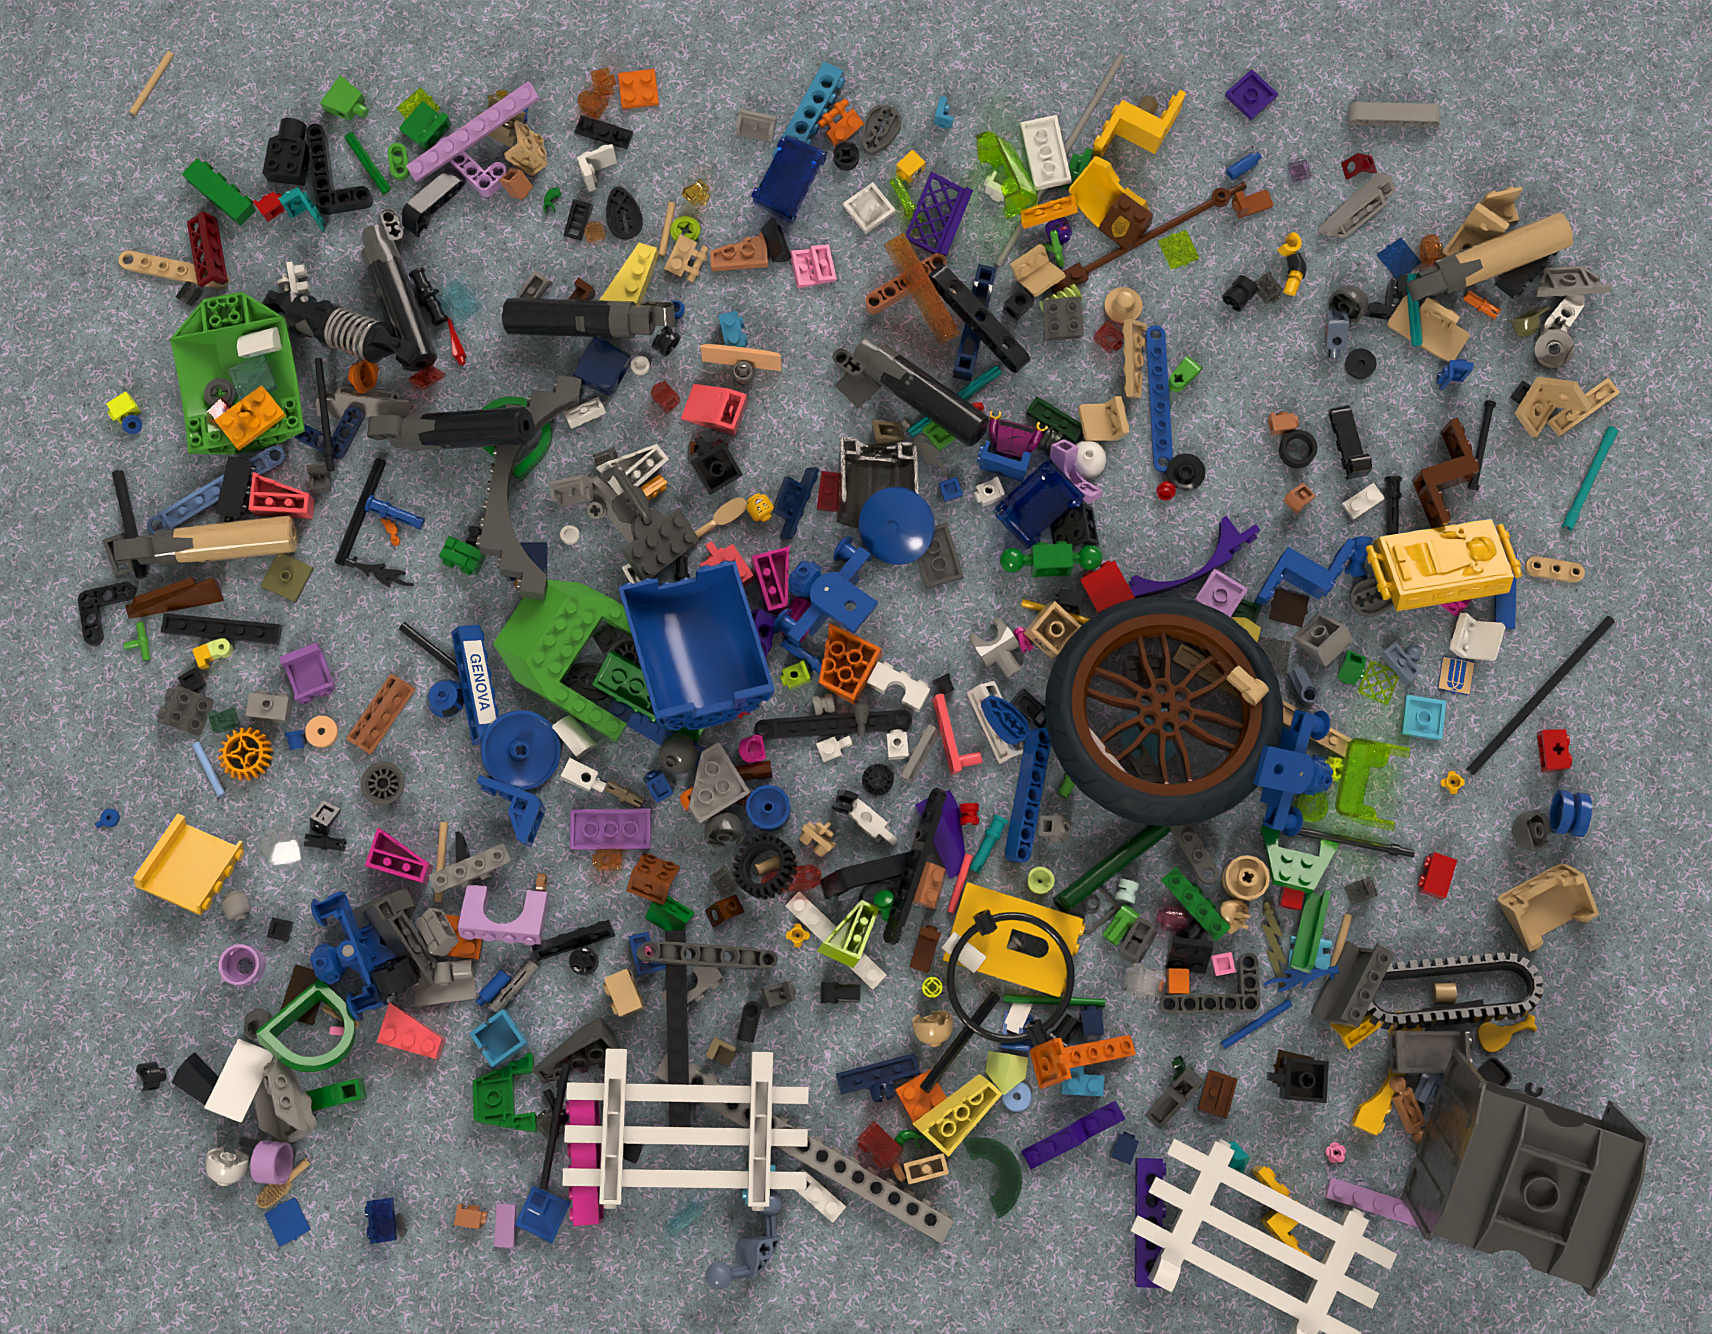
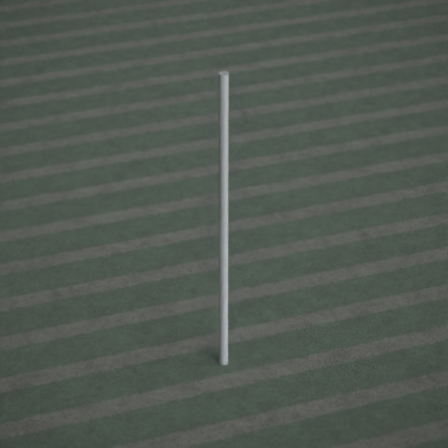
(1070, 142)

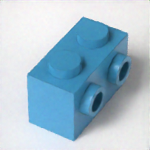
(731, 329)

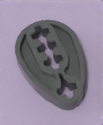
(872, 123)
(1368, 610)

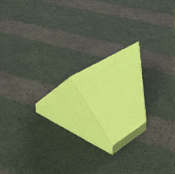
(1006, 1070)

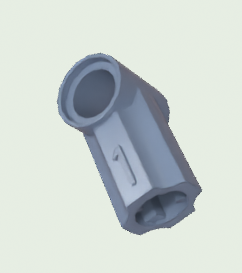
(1302, 684)
(1426, 1087)

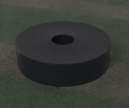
(1364, 356)

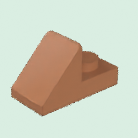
(1299, 498)

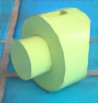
(1046, 877)

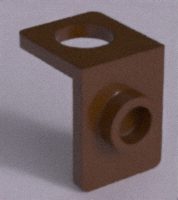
(725, 910)

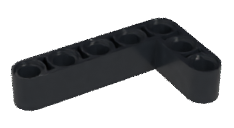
(325, 177)
(863, 874)

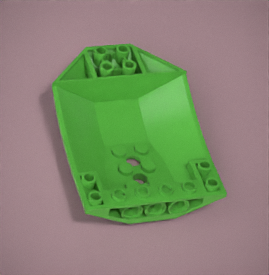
(206, 350)

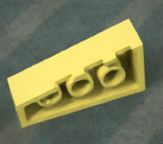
(634, 276)

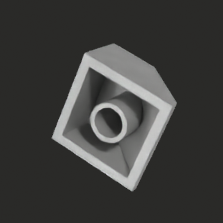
(1323, 638)

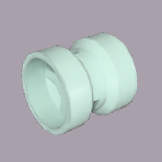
(1127, 891)

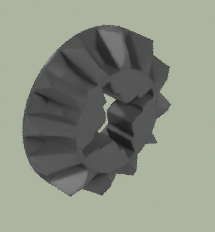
(212, 389)

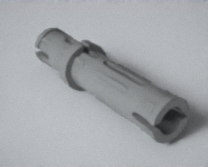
(514, 986)

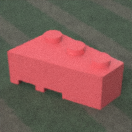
(277, 500)

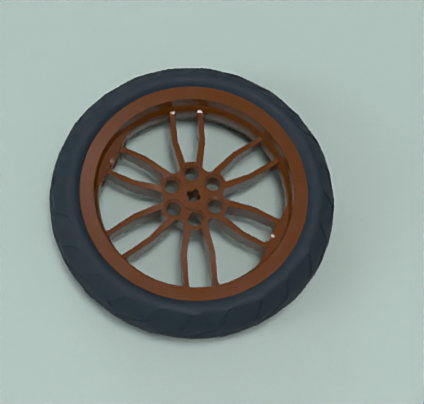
(1092, 763)

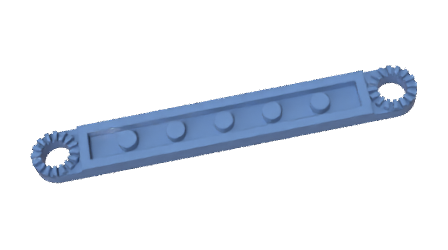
(209, 493)

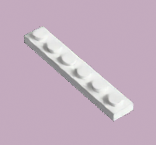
(823, 927)

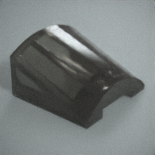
(869, 469)

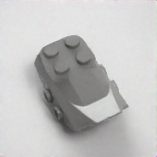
(287, 1110)

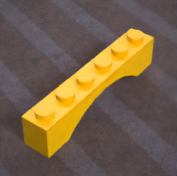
(1370, 1114)

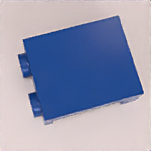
(1002, 465)

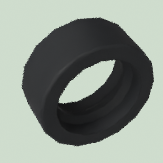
(1290, 461)

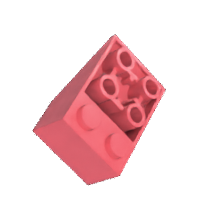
(715, 408)

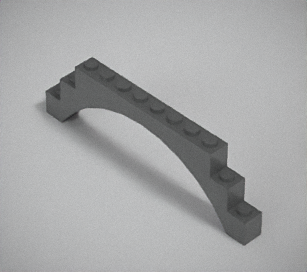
(497, 531)

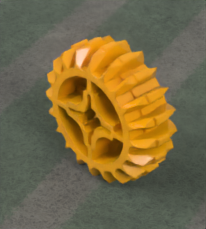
(246, 761)

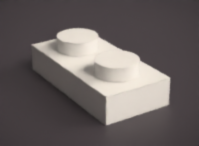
(584, 412)
(1363, 501)

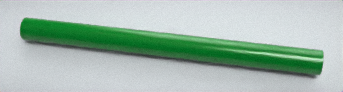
(1050, 1000)

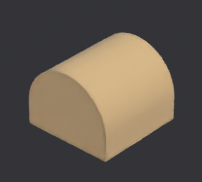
(1444, 993)

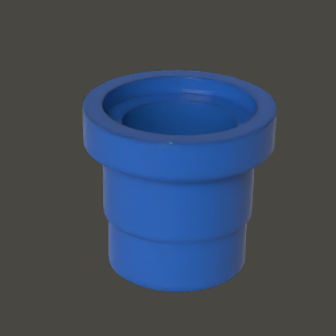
(295, 739)

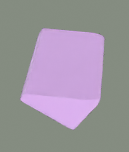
(505, 1225)

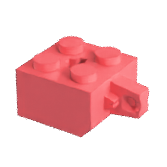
(729, 554)

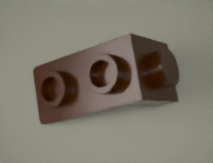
(925, 948)

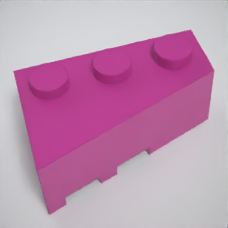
(772, 578)
(396, 859)

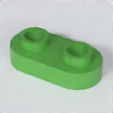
(400, 162)

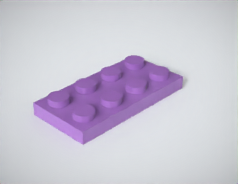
(610, 829)

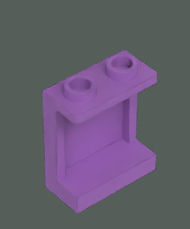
(308, 673)

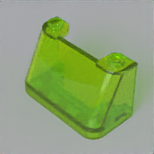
(1018, 188)

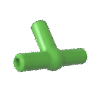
(1055, 247)
(141, 642)

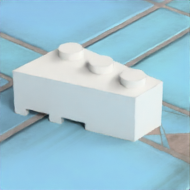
(636, 465)

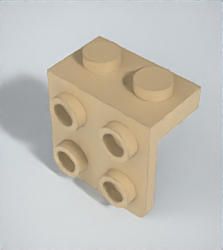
(1104, 420)

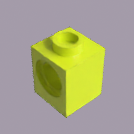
(121, 407)

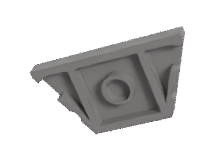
(1570, 281)

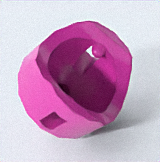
(752, 749)

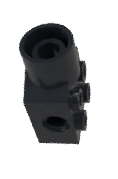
(287, 154)

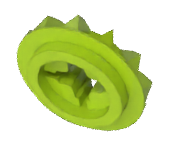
(683, 222)

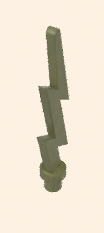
(1270, 931)

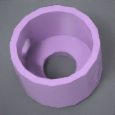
(229, 965)
(271, 1162)

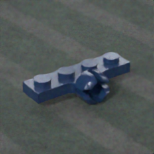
(878, 1076)

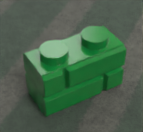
(462, 556)

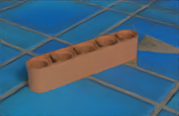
(895, 286)

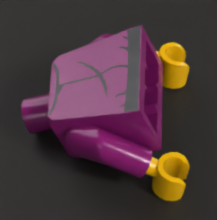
(1013, 437)

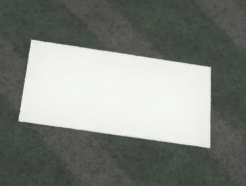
(239, 1081)

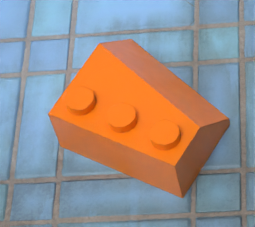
(847, 663)

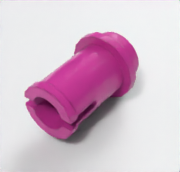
(1022, 639)

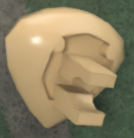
(1234, 914)

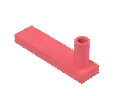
(954, 761)

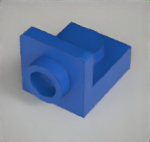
(658, 785)

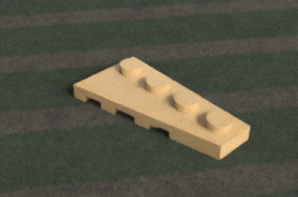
(1134, 359)

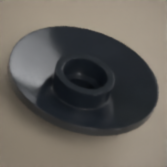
(1188, 463)

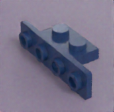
(792, 500)

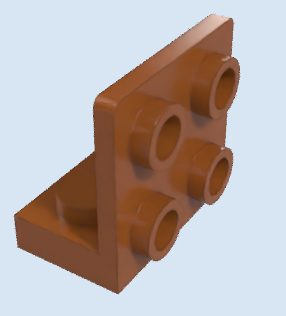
(652, 878)

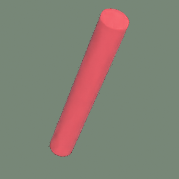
(959, 883)

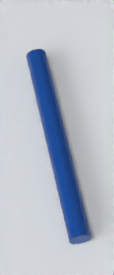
(1256, 1023)

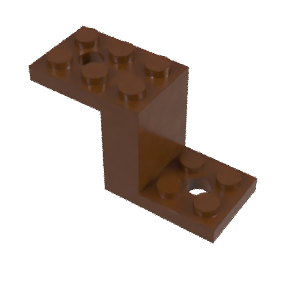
(1447, 474)

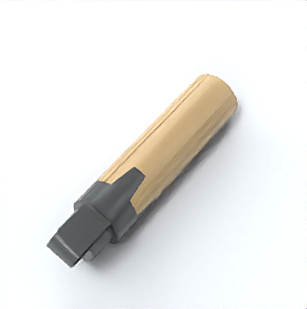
(1493, 257)
(211, 542)

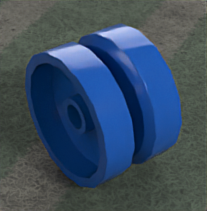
(1570, 813)
(772, 819)

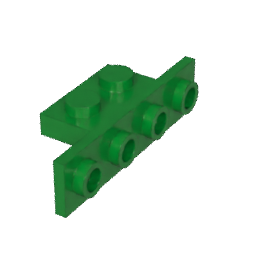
(1195, 903)

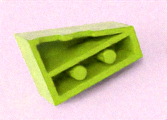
(851, 935)

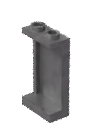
(1426, 1050)

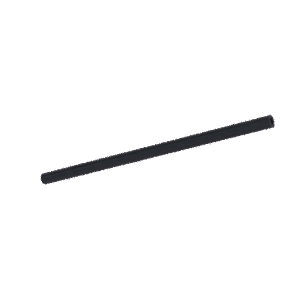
(1540, 695)

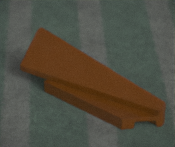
(174, 597)

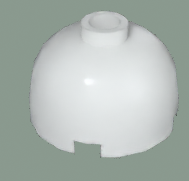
(1090, 459)
(224, 1167)

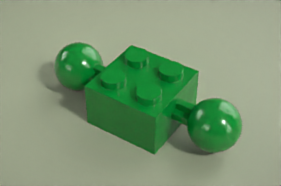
(1051, 559)

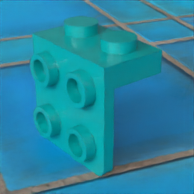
(297, 202)

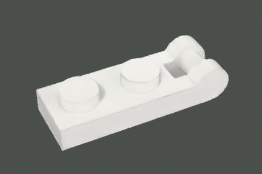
(821, 1198)

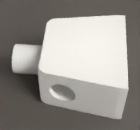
(573, 772)

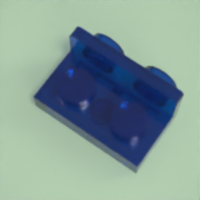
(381, 1220)

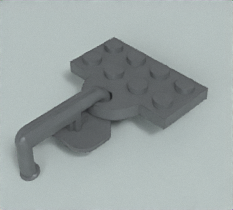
(653, 544)

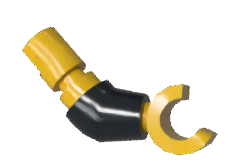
(1296, 264)

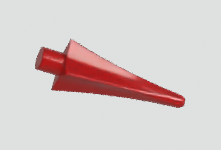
(457, 349)

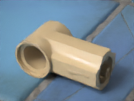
(1252, 689)

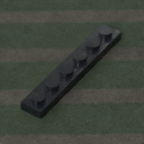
(221, 628)

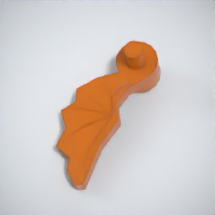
(391, 529)

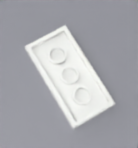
(1045, 152)

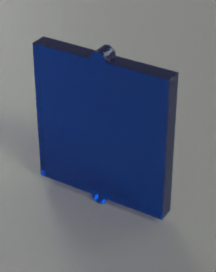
(1399, 258)

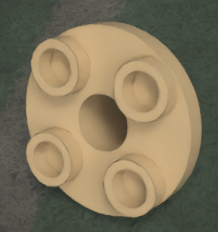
(1123, 305)

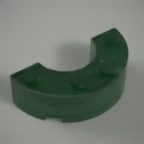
(1008, 1169)

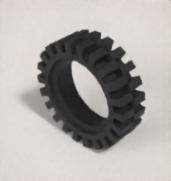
(784, 873)

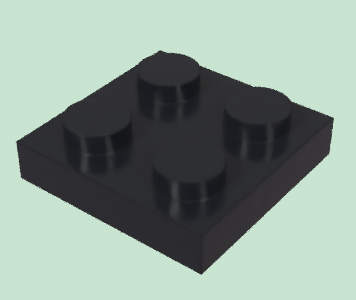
(1189, 954)

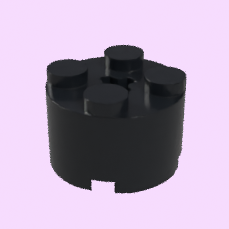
(394, 977)

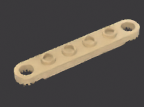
(165, 268)

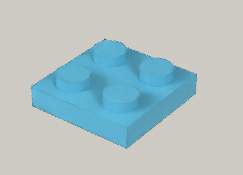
(1423, 717)

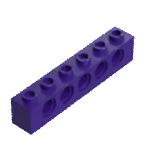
(1144, 1167)

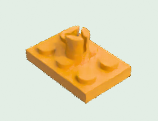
(250, 417)

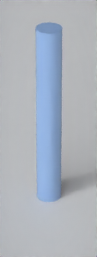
(208, 769)

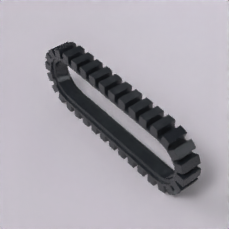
(1460, 1014)

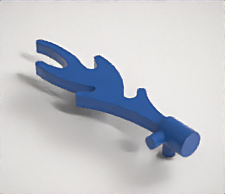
(1298, 976)

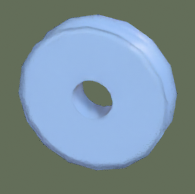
(1021, 1104)

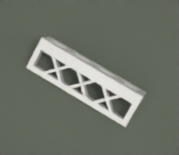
(1001, 749)

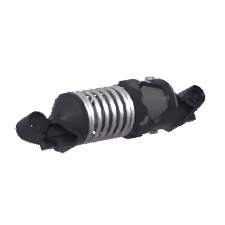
(339, 327)

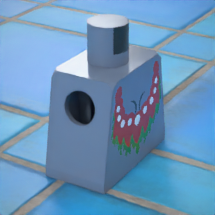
(1336, 326)

